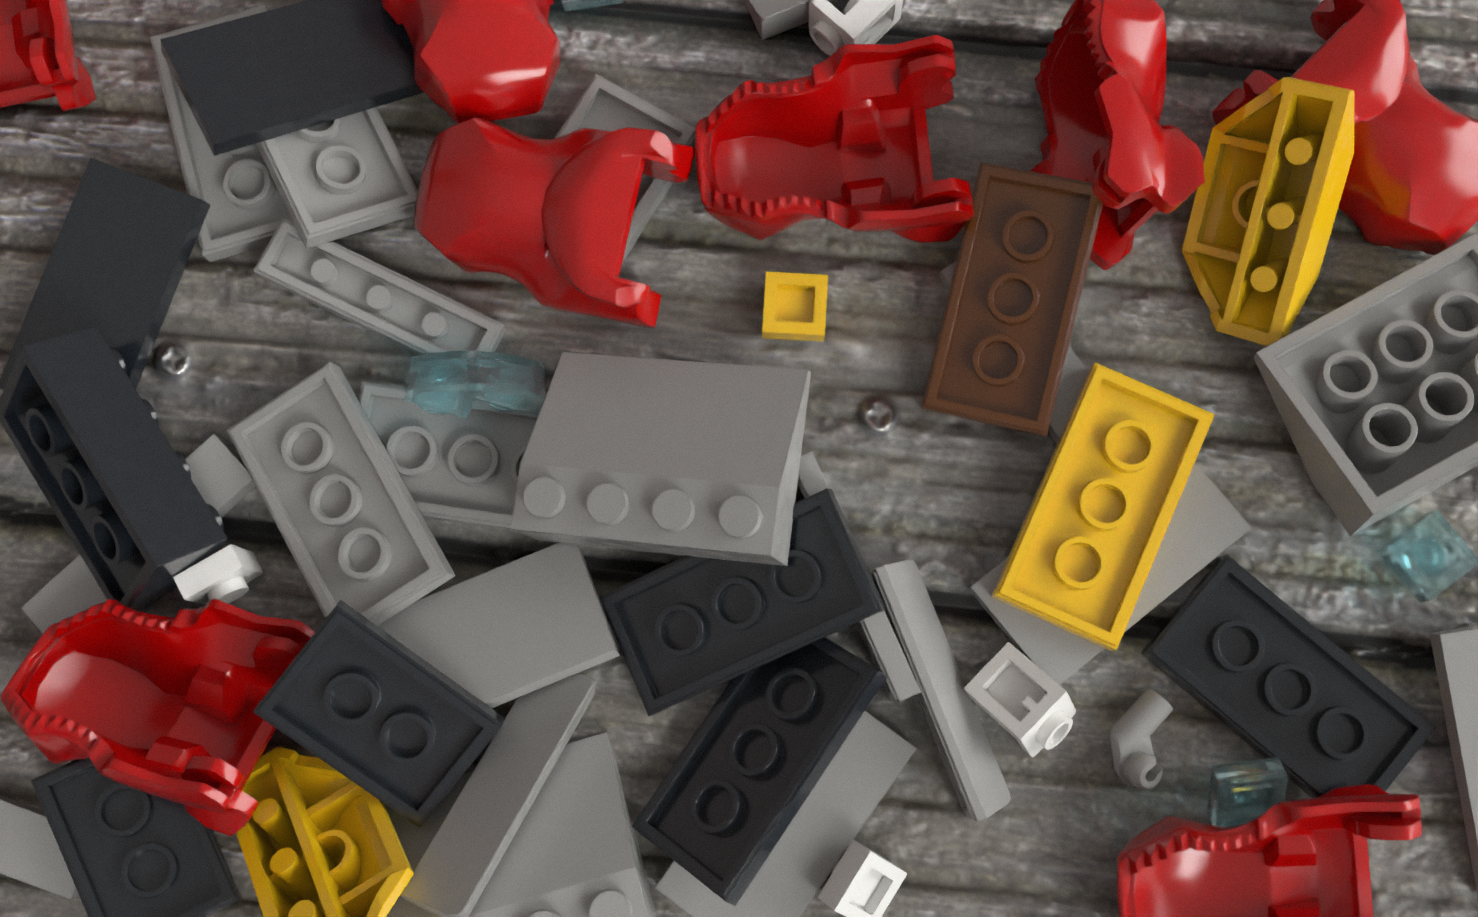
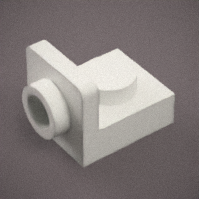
(859, 24)
(1023, 700)

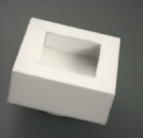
(219, 576)
(861, 883)

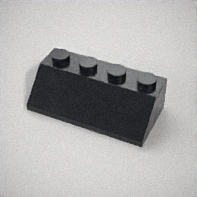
(107, 467)

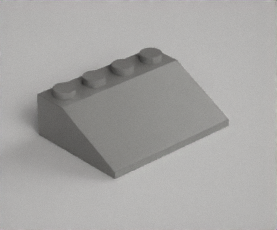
(1385, 388)
(666, 458)
(569, 853)

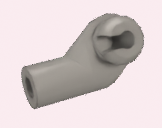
(1132, 742)

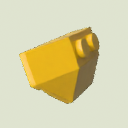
(1269, 206)
(319, 842)

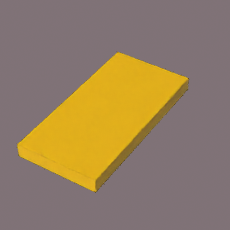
(1103, 506)

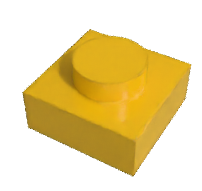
(795, 306)

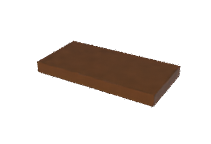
(1013, 299)

